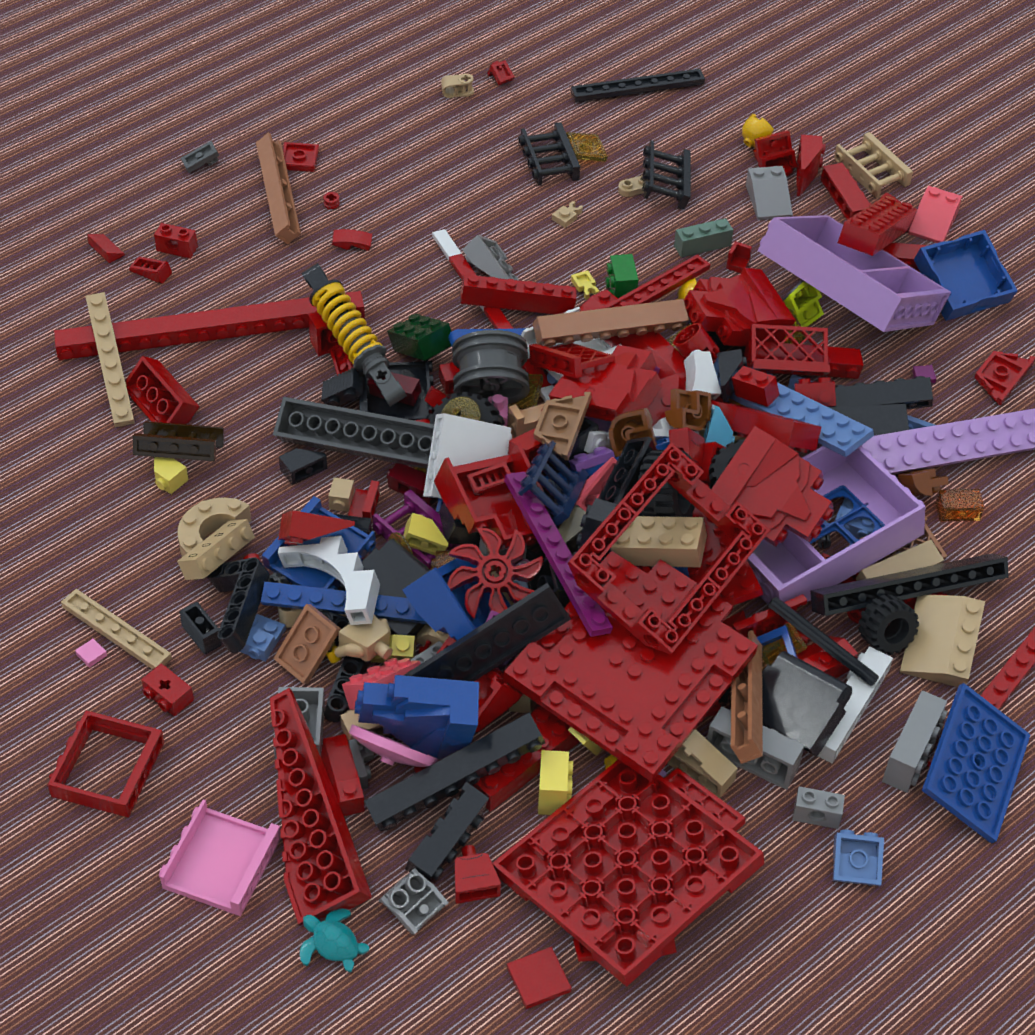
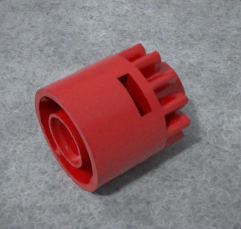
(695, 338)

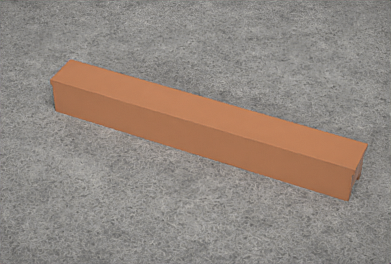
(278, 189)
(747, 709)

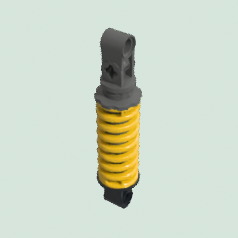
(352, 332)

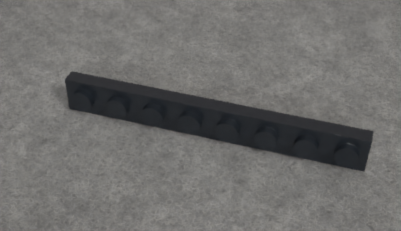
(637, 85)

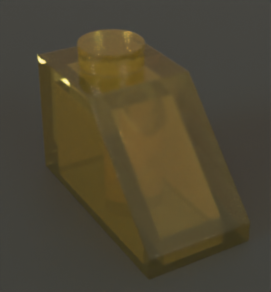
(772, 650)

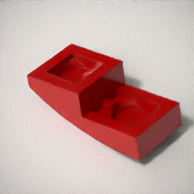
(347, 237)

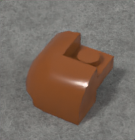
(689, 409)
(630, 426)
(923, 481)

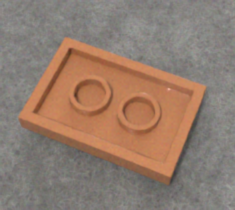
(307, 643)

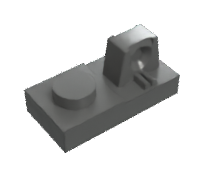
(200, 156)
(360, 755)

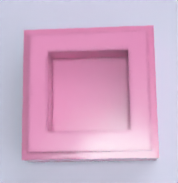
(91, 653)

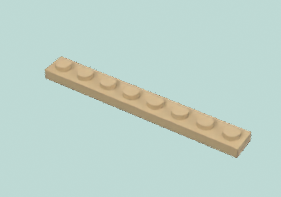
(109, 360)

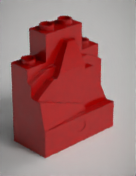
(736, 303)
(614, 386)
(775, 488)
(491, 509)

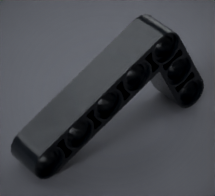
(246, 581)
(349, 664)

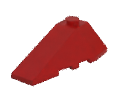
(343, 774)

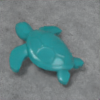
(332, 939)

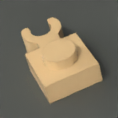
(565, 216)

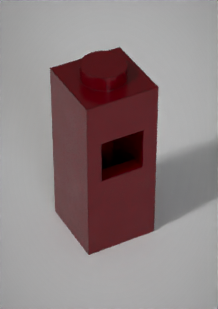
(410, 386)
(403, 478)

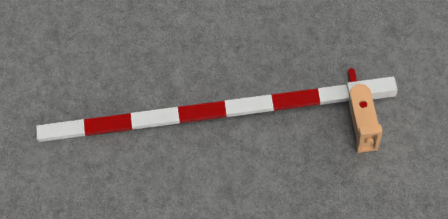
(518, 420)

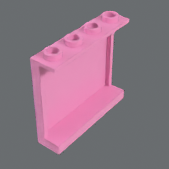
(219, 859)

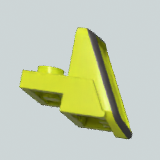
(804, 303)

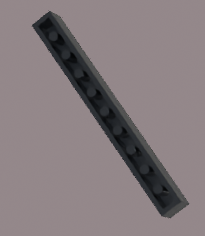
(909, 583)

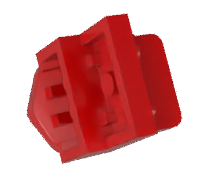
(775, 151)

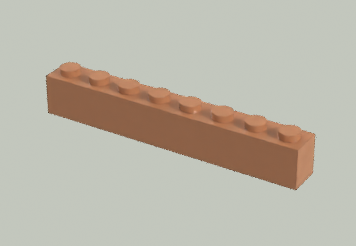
(610, 322)

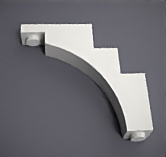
(700, 377)

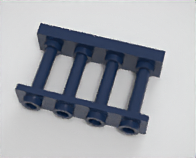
(570, 490)

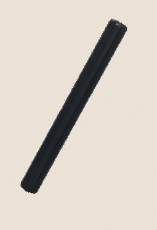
(823, 641)

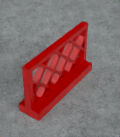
(568, 358)
(792, 366)

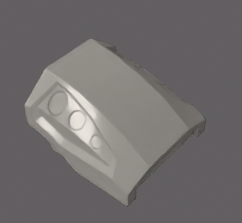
(414, 901)

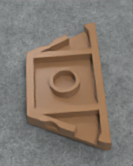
(561, 422)

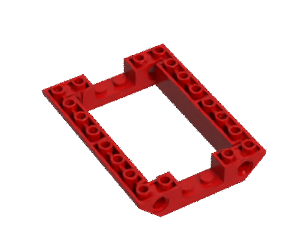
(735, 521)

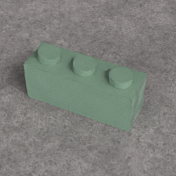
(703, 237)

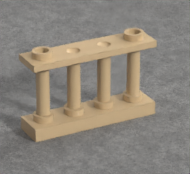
(882, 155)

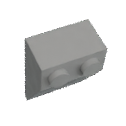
(769, 192)

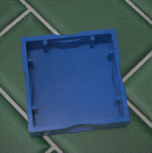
(969, 272)

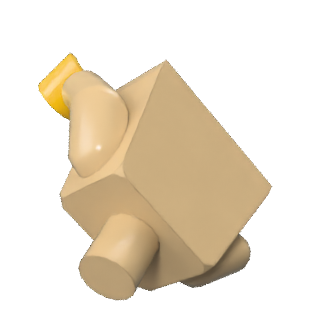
(363, 641)

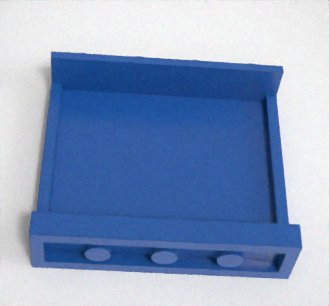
(306, 576)

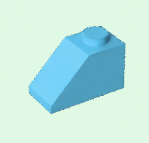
(718, 428)

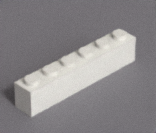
(861, 697)

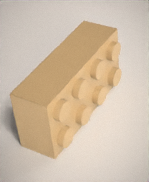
(671, 539)

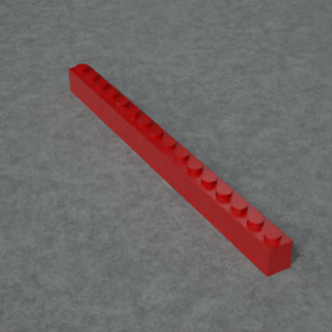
(194, 327)

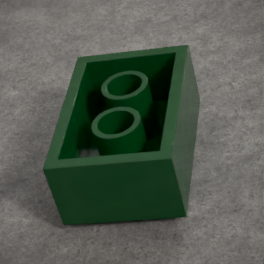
(420, 337)

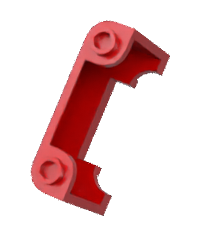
(494, 694)

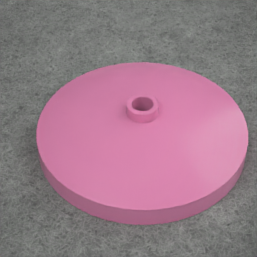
(390, 749)

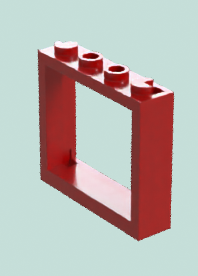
(90, 721)

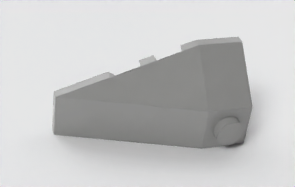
(488, 257)

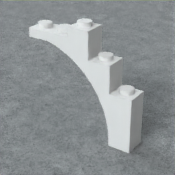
(332, 557)

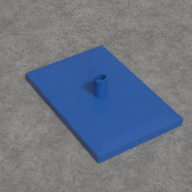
(976, 763)

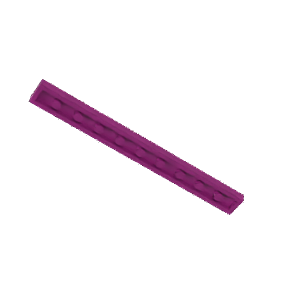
(558, 556)

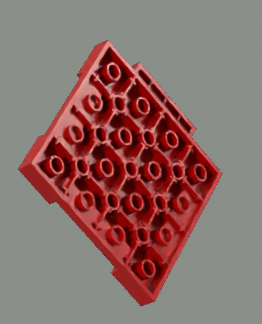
(626, 693)
(631, 864)

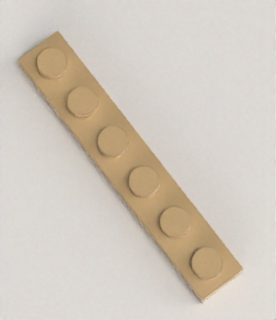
(115, 629)

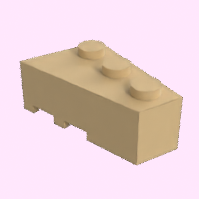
(705, 764)

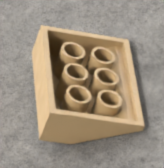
(944, 639)

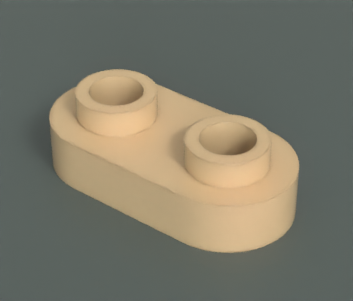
(631, 186)

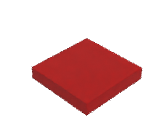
(300, 156)
(538, 977)

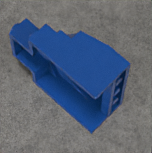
(444, 608)
(423, 712)

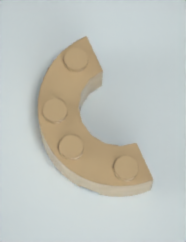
(207, 518)

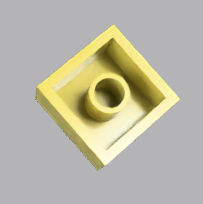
(555, 781)

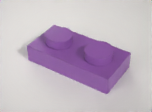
(585, 461)

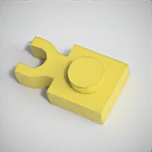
(584, 282)

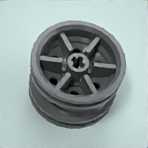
(491, 364)

